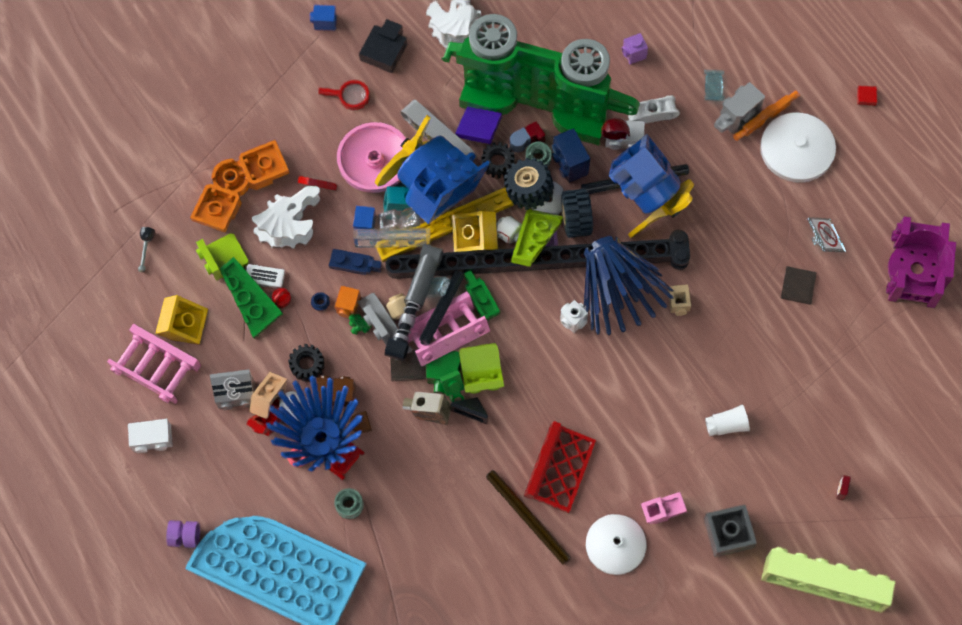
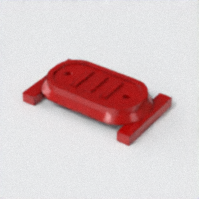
(351, 457)

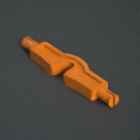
(770, 111)

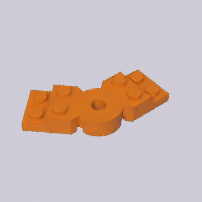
(254, 170)

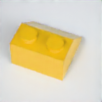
(475, 231)
(181, 320)

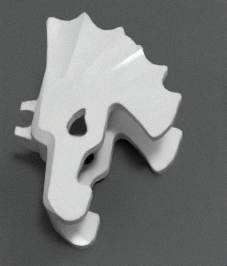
(452, 25)
(281, 223)

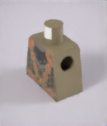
(429, 407)

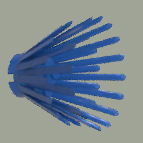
(315, 423)

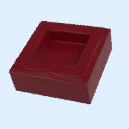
(843, 487)

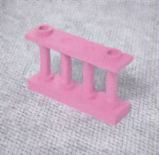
(460, 336)
(155, 345)

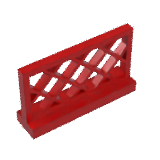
(543, 462)

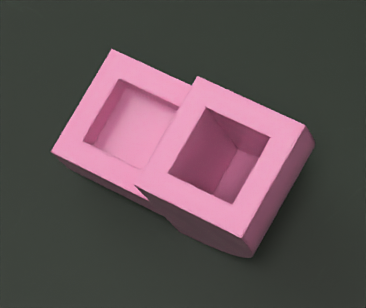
(662, 509)

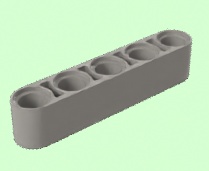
(415, 113)

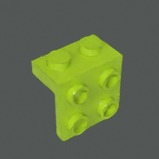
(220, 253)
(481, 368)

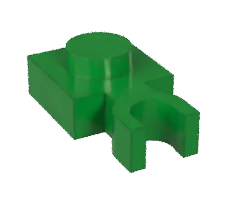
(452, 385)

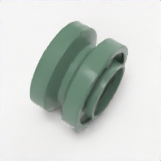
(541, 148)
(342, 497)

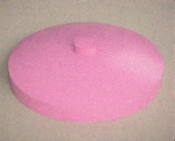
(365, 154)

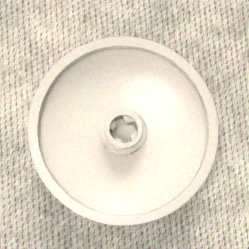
(798, 147)

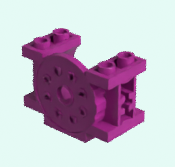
(939, 251)

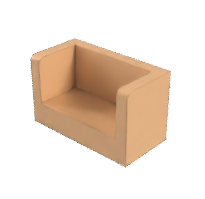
(266, 394)

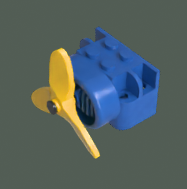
(433, 173)
(649, 181)

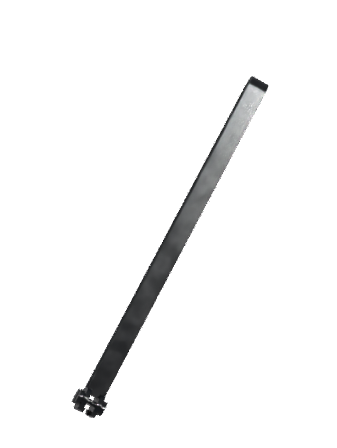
(675, 248)

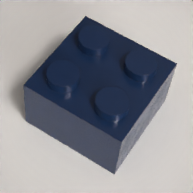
(570, 155)

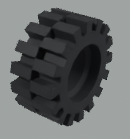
(498, 150)
(303, 352)

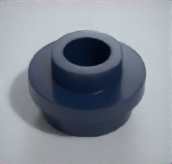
(320, 296)

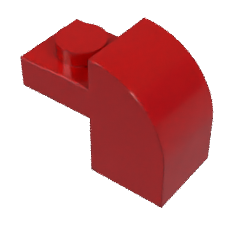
(259, 423)

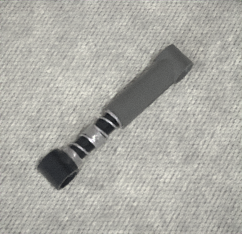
(429, 260)

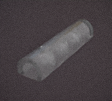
(392, 237)

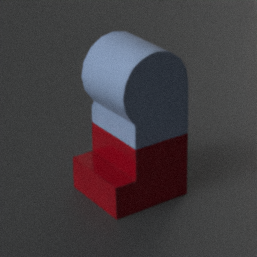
(527, 135)

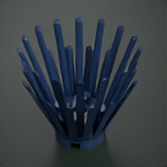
(616, 263)

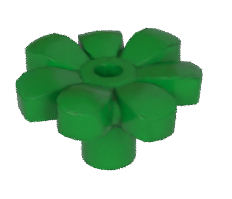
(358, 324)

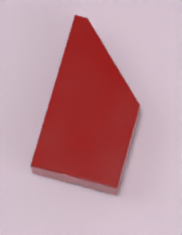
(315, 182)

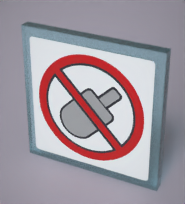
(825, 235)

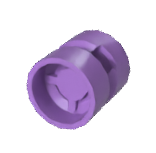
(183, 534)

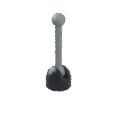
(147, 235)

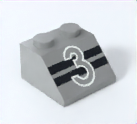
(233, 389)

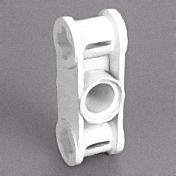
(664, 110)

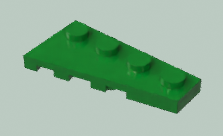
(251, 300)

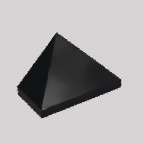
(470, 408)

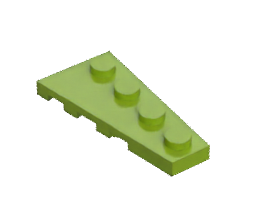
(534, 235)

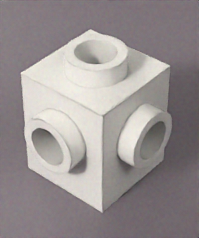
(572, 321)

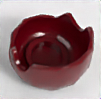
(615, 129)

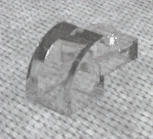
(399, 219)

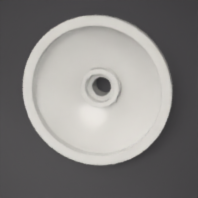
(612, 557)

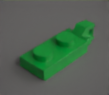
(481, 297)

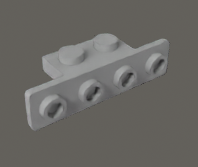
(378, 317)

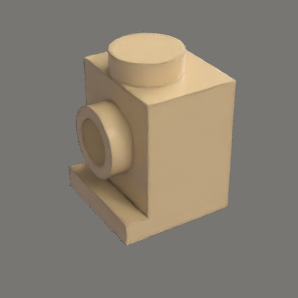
(681, 294)

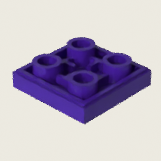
(478, 125)

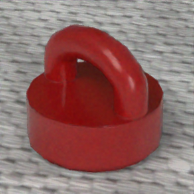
(281, 297)

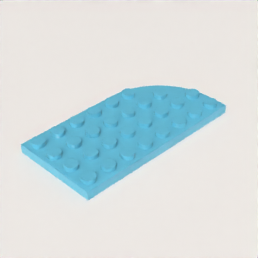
(278, 569)

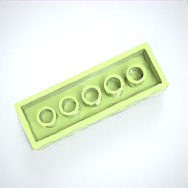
(828, 580)

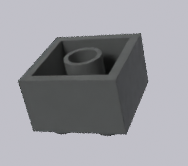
(730, 530)

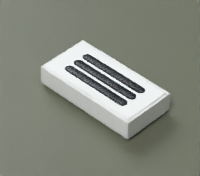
(266, 276)

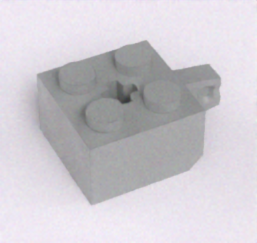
(740, 108)

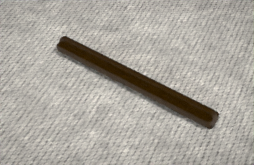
(527, 516)

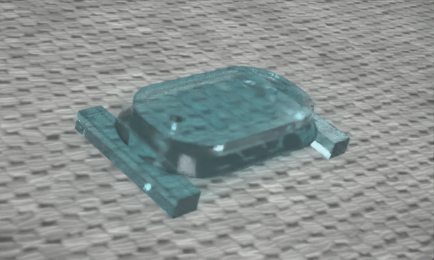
(714, 85)

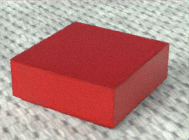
(867, 95)

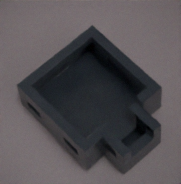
(384, 46)

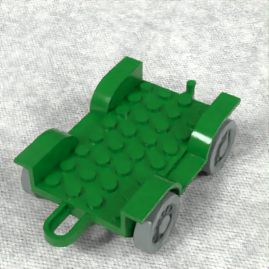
(510, 72)

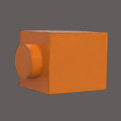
(347, 301)

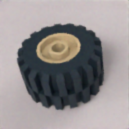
(529, 183)
(577, 213)

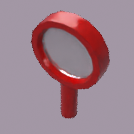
(352, 94)

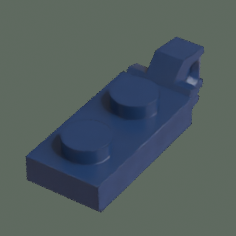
(354, 262)

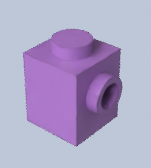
(635, 48)

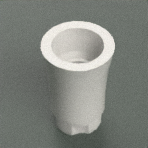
(728, 422)

